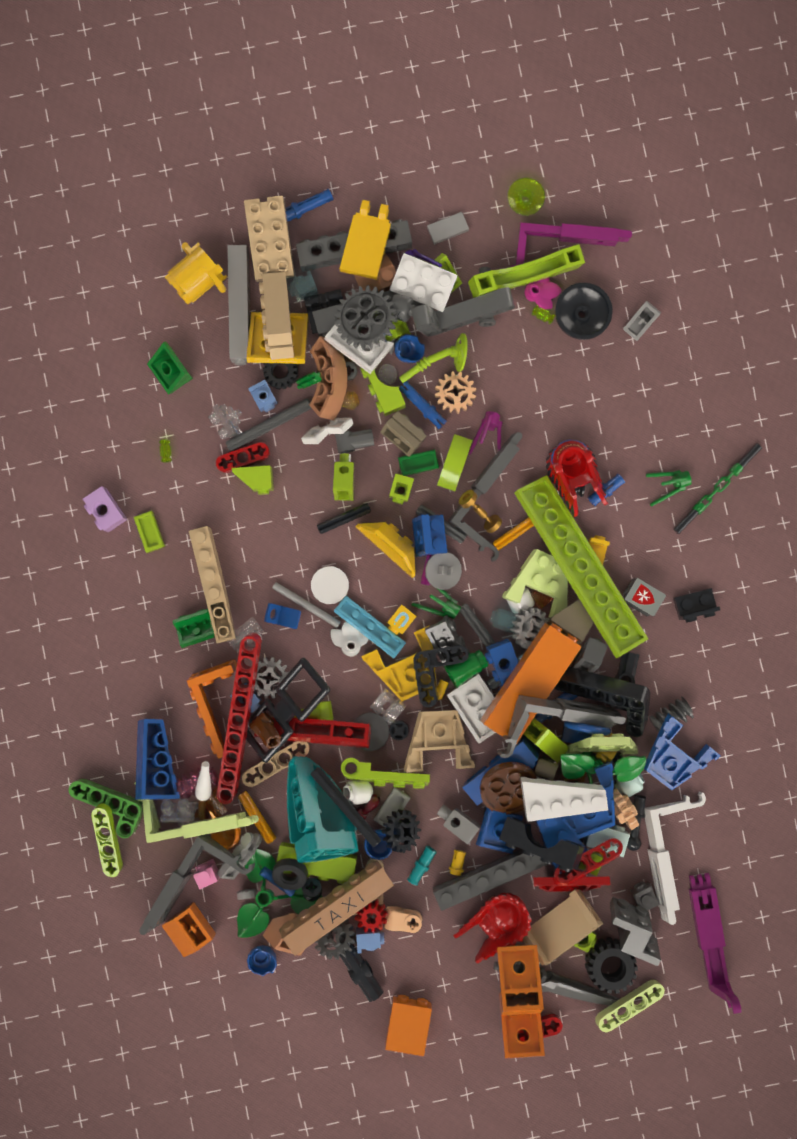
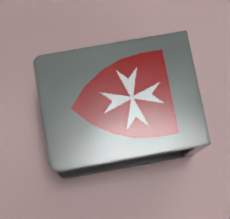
(643, 597)

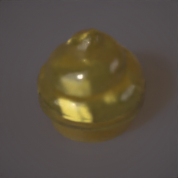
(351, 400)

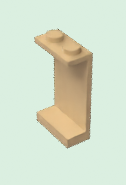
(563, 927)

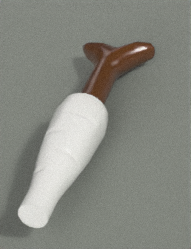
(203, 791)

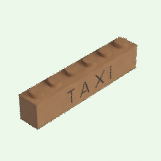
(335, 907)

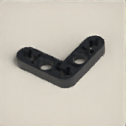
(431, 663)

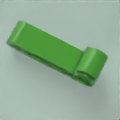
(108, 794)

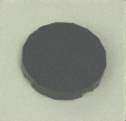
(379, 730)

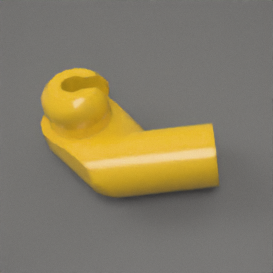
(441, 688)

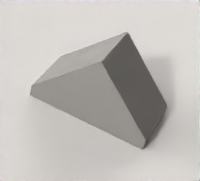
(642, 320)

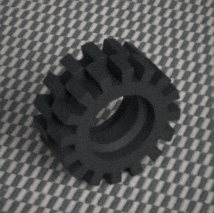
(280, 382)

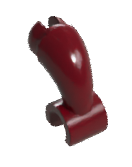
(371, 805)

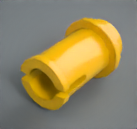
(457, 862)

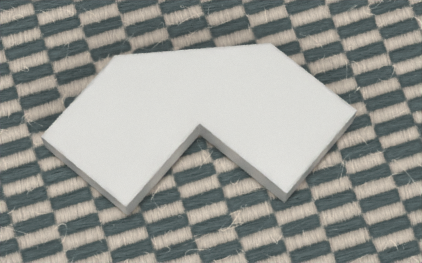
(317, 434)

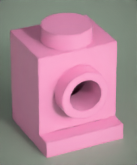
(206, 874)

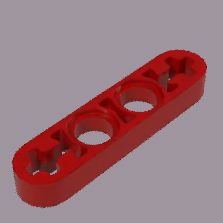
(589, 864)

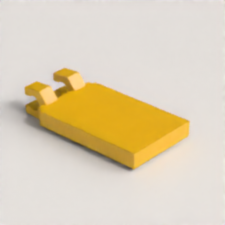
(366, 242)

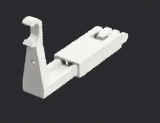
(660, 858)

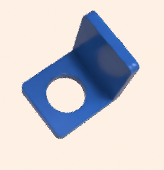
(283, 616)

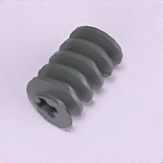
(678, 711)

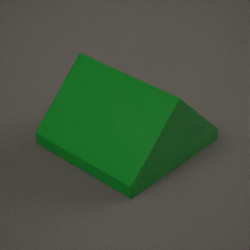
(168, 369)

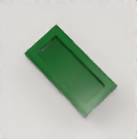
(418, 463)

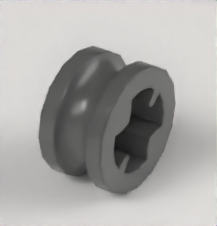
(353, 368)

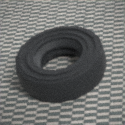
(289, 883)

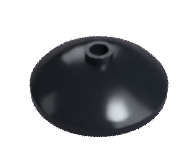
(586, 299)

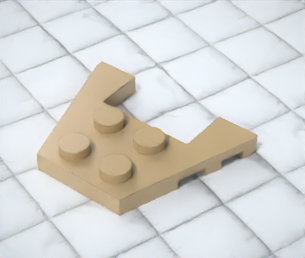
(434, 732)

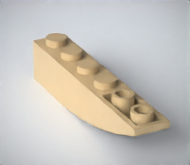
(213, 583)

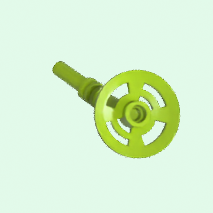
(457, 352)

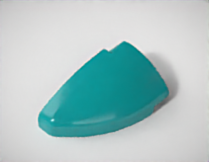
(313, 818)

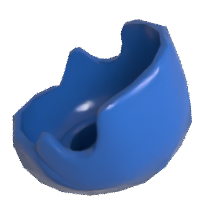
(409, 349)
(380, 851)
(262, 960)

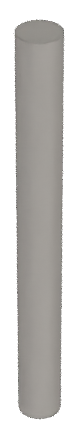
(307, 605)

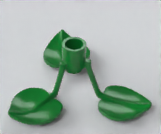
(575, 765)
(251, 918)

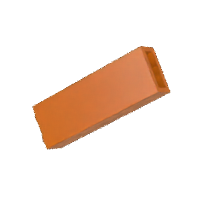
(533, 676)

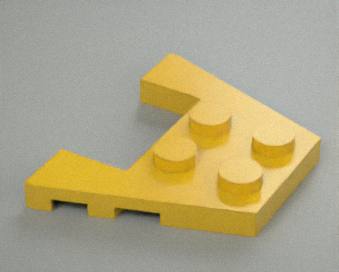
(401, 675)

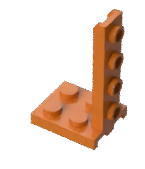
(204, 710)

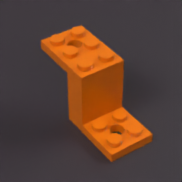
(521, 1001)

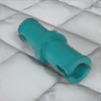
(421, 865)

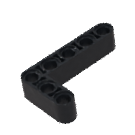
(610, 691)

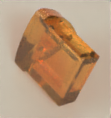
(213, 806)

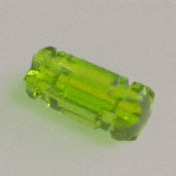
(543, 315)
(165, 450)

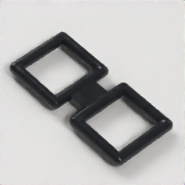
(287, 708)

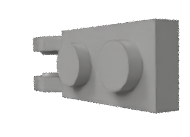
(246, 848)

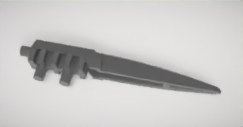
(566, 987)

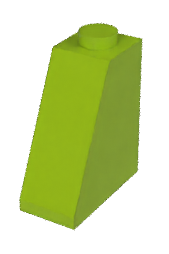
(546, 740)

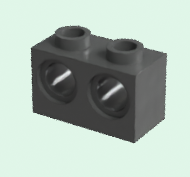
(590, 655)

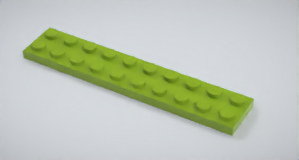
(581, 566)

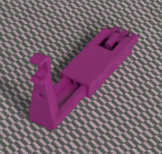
(570, 233)
(711, 939)

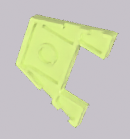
(543, 575)
(599, 743)

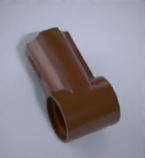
(264, 727)

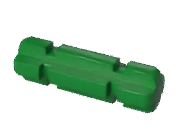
(308, 380)

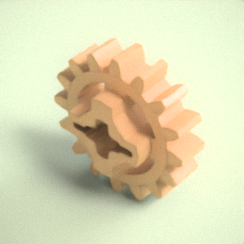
(463, 391)
(625, 810)

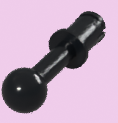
(634, 842)

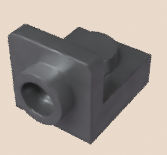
(644, 895)

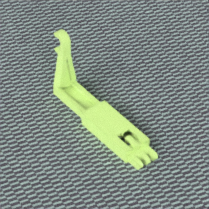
(191, 829)

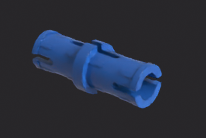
(616, 481)

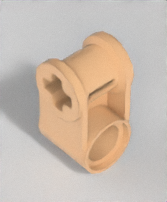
(400, 919)

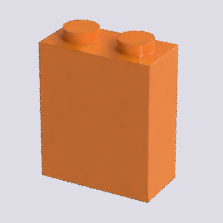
(408, 1025)

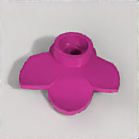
(545, 292)

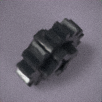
(401, 831)

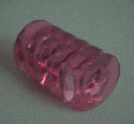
(189, 784)

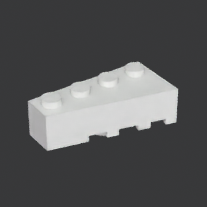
(559, 798)

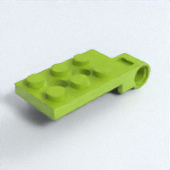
(380, 778)

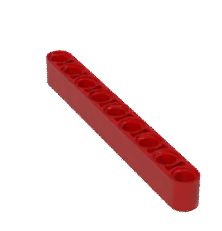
(235, 727)

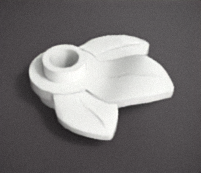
(347, 636)

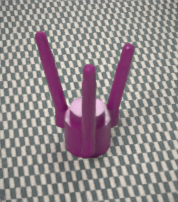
(489, 422)

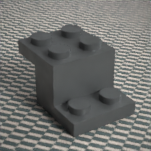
(635, 931)

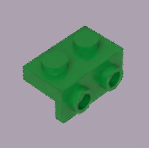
(194, 628)

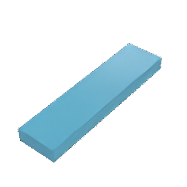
(369, 627)

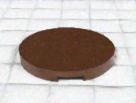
(502, 787)

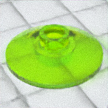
(526, 188)

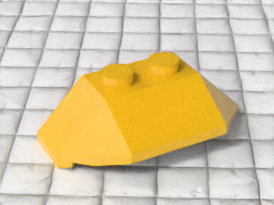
(391, 544)

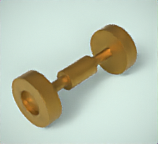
(468, 499)

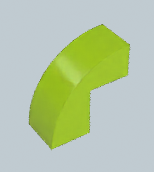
(454, 462)

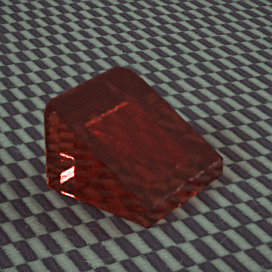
(540, 599)

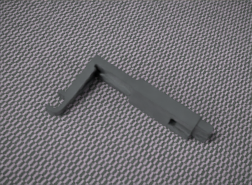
(482, 485)
(565, 709)
(182, 875)

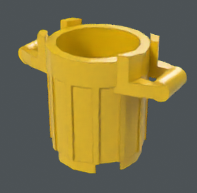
(195, 274)

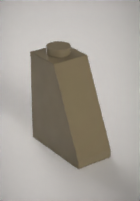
(573, 620)

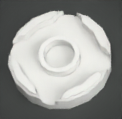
(329, 585)

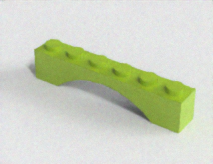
(542, 268)

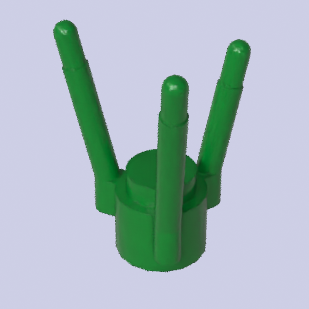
(679, 480)
(450, 608)

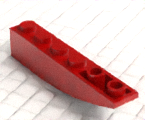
(328, 732)

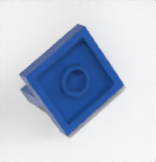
(429, 535)

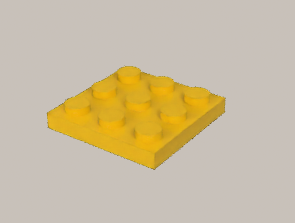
(256, 344)

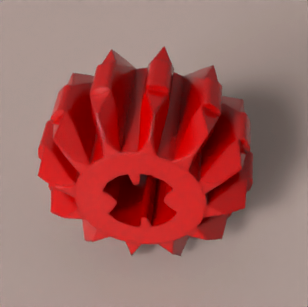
(372, 923)

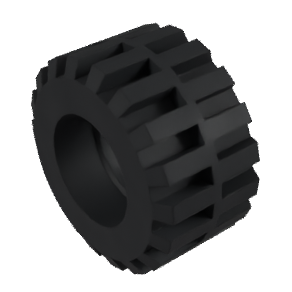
(616, 980)

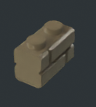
(403, 433)

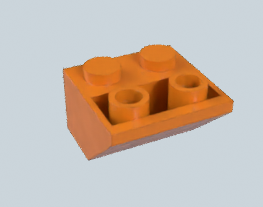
(189, 930)

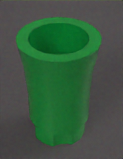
(464, 671)

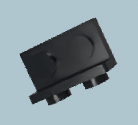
(696, 604)

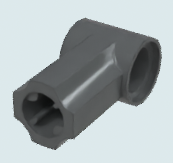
(354, 440)

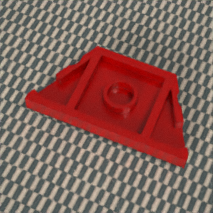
(584, 883)

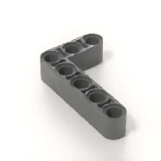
(461, 314)

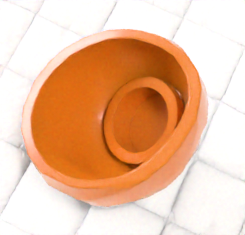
(227, 838)

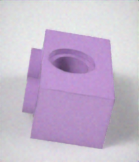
(114, 515)

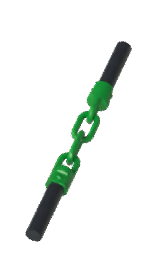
(699, 507)

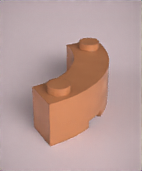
(333, 385)

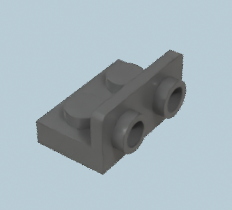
(444, 635)

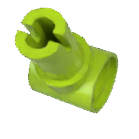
(322, 711)

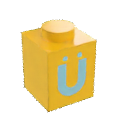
(401, 620)

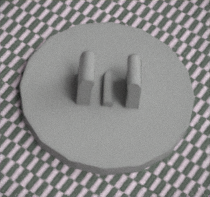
(443, 571)

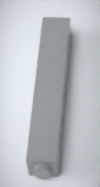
(238, 302)

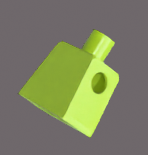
(344, 478)

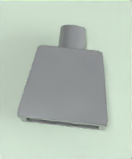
(467, 827)

